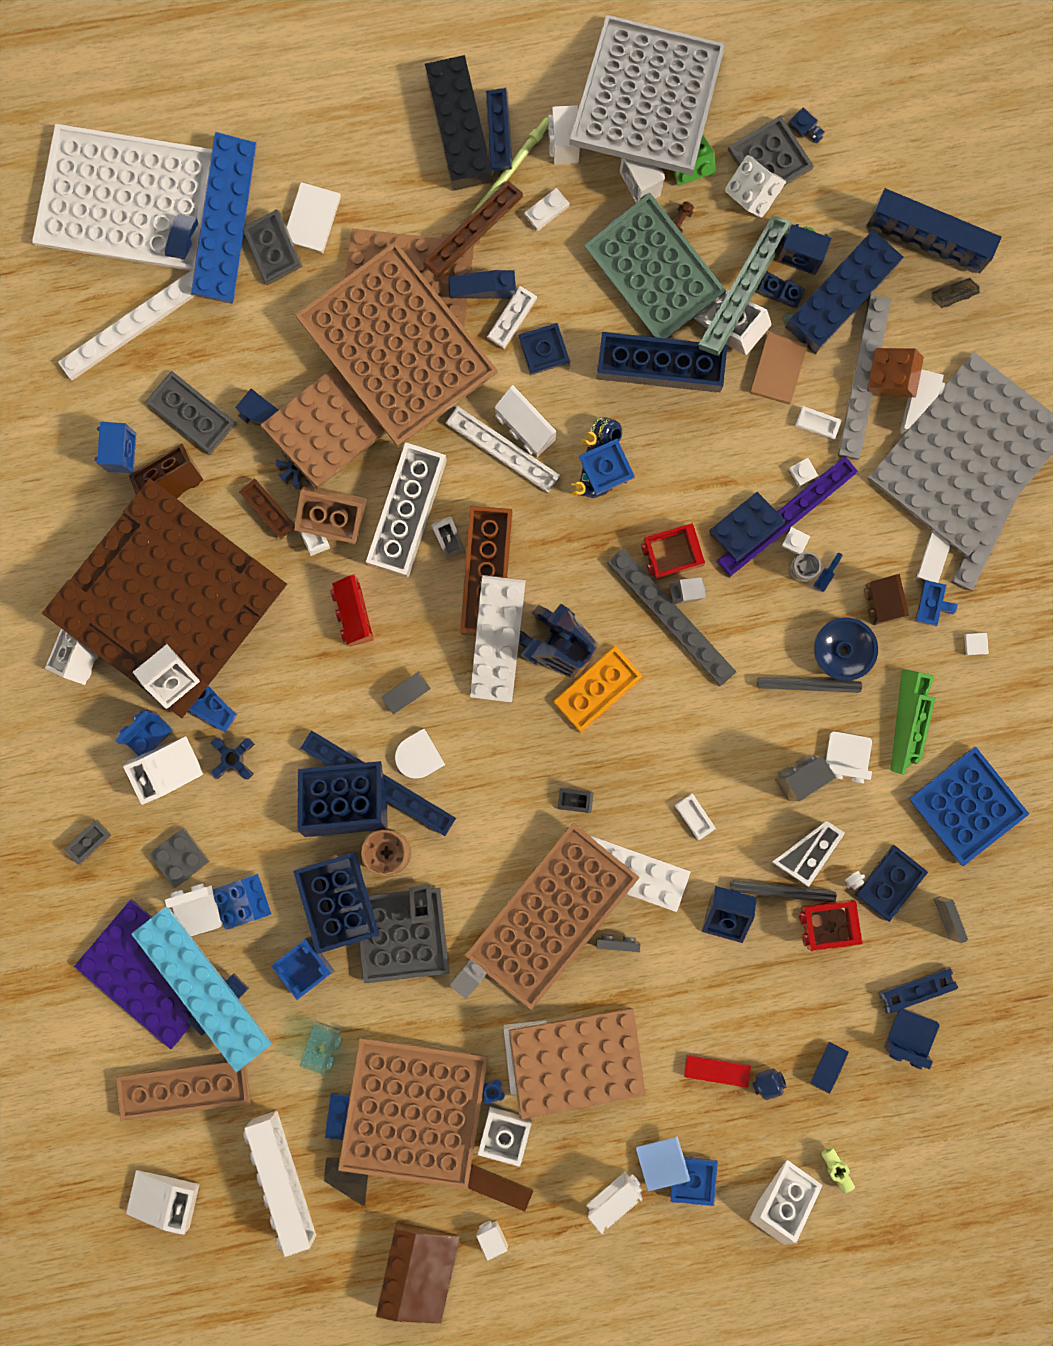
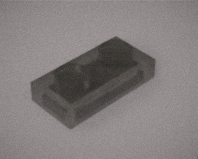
(955, 292)

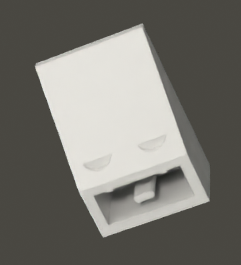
(163, 770)
(163, 1201)

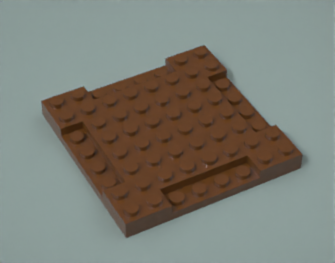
(164, 582)

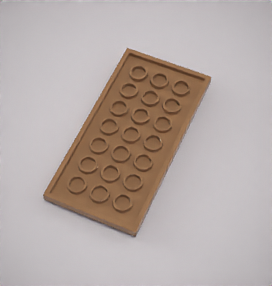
(552, 916)

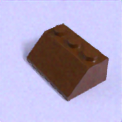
(172, 471)

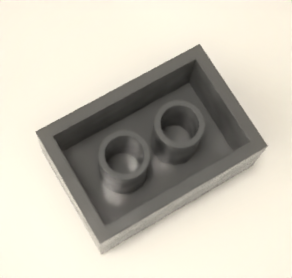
(804, 778)

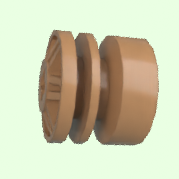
(374, 848)

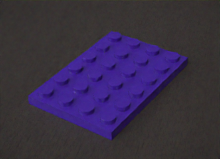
(131, 978)

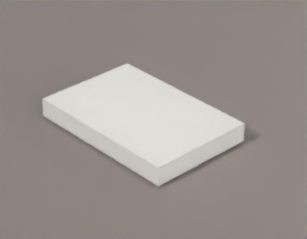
(312, 217)

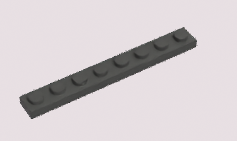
(671, 617)

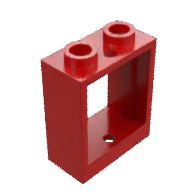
(693, 544)
(852, 920)

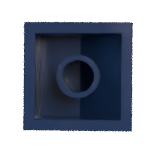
(729, 914)

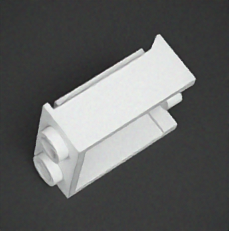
(614, 1201)

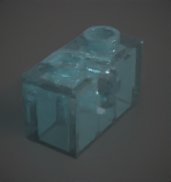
(312, 1057)

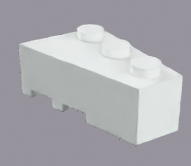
(810, 854)

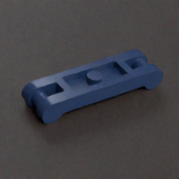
(918, 990)

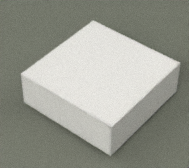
(976, 644)

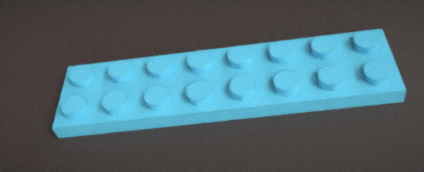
(201, 989)

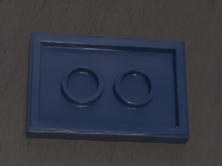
(891, 883)

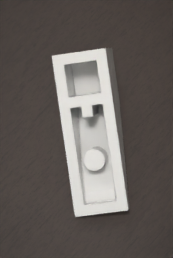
(928, 389)

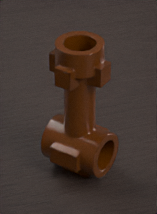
(685, 210)

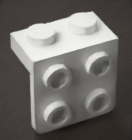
(754, 186)
(849, 756)
(196, 909)

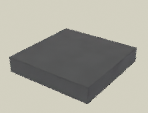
(951, 919)

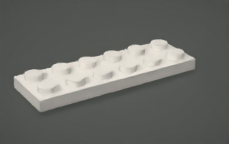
(497, 638)
(658, 881)

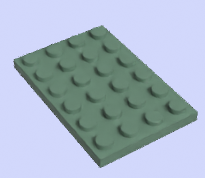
(655, 268)

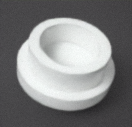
(855, 880)

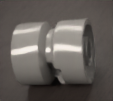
(805, 567)

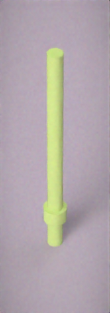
(534, 138)

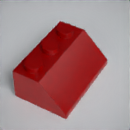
(351, 611)

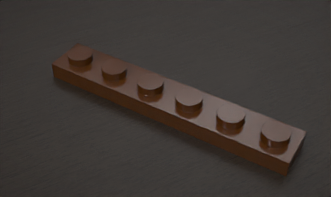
(473, 229)

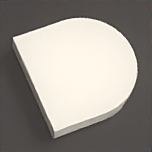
(418, 756)

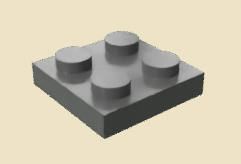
(179, 857)

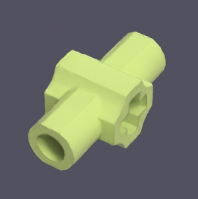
(833, 1162)

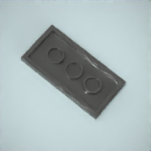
(190, 412)

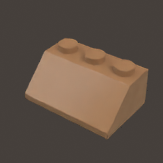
(330, 514)

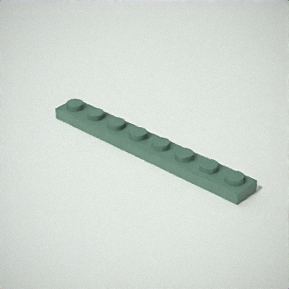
(745, 285)

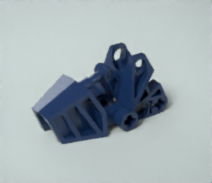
(567, 647)

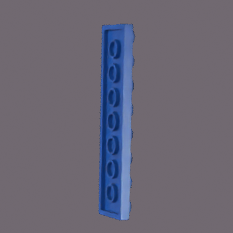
(223, 218)

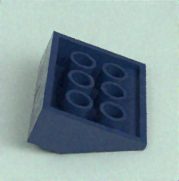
(341, 799)
(336, 902)

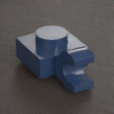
(805, 123)

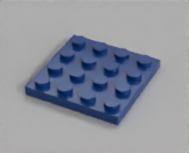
(968, 806)

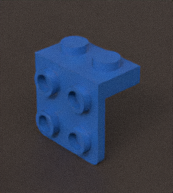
(241, 902)

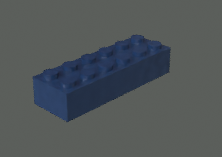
(933, 231)
(844, 291)
(660, 362)

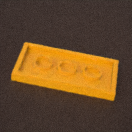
(597, 689)

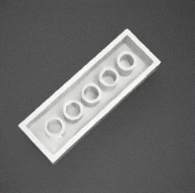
(406, 510)
(280, 1183)

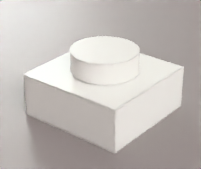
(803, 472)
(795, 541)

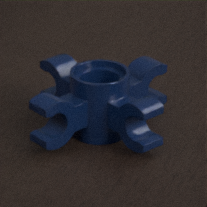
(243, 770)

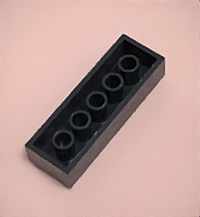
(458, 122)

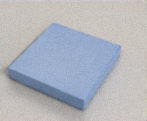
(662, 1163)

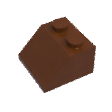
(886, 600)

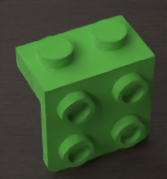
(704, 165)

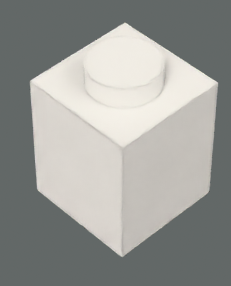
(491, 1239)

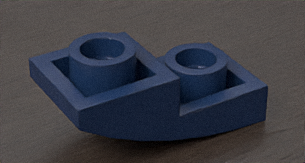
(180, 236)
(779, 290)
(829, 1067)

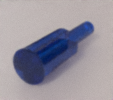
(827, 574)

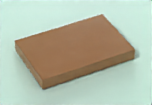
(779, 368)

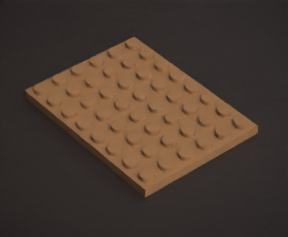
(396, 344)

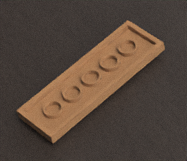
(181, 1090)

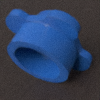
(498, 1095)

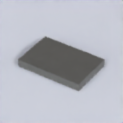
(272, 247)

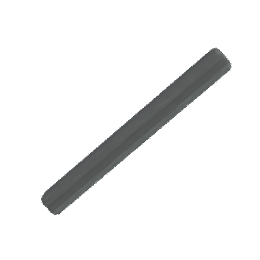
(809, 684)
(783, 891)

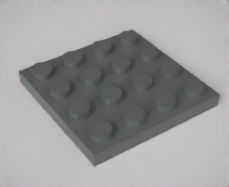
(402, 947)

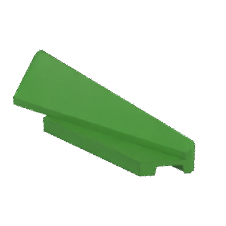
(912, 719)

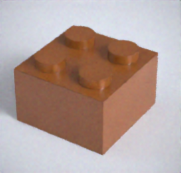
(895, 372)

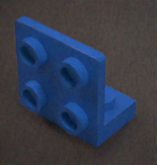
(145, 732)

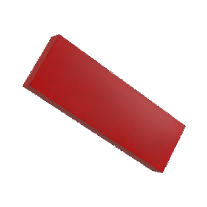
(717, 1071)

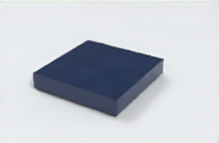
(544, 348)

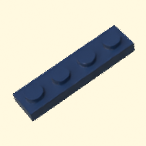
(499, 129)

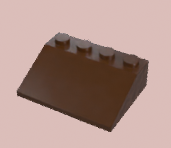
(417, 1274)

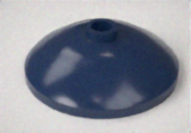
(859, 644)

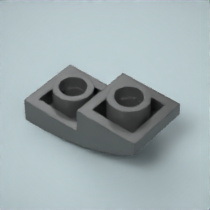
(406, 692)

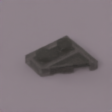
(351, 1184)

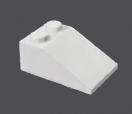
(749, 328)
(786, 1204)

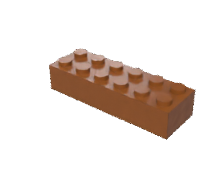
(486, 555)

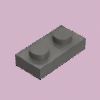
(87, 842)
(627, 944)

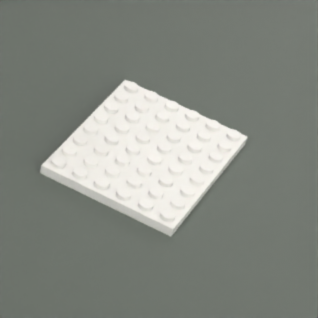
(120, 195)

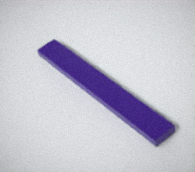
(797, 509)

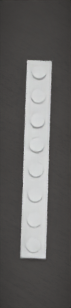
(128, 327)

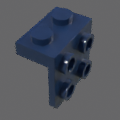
(911, 1038)

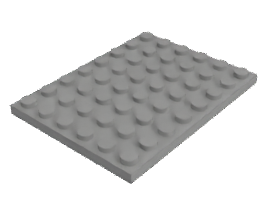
(648, 95)
(968, 454)

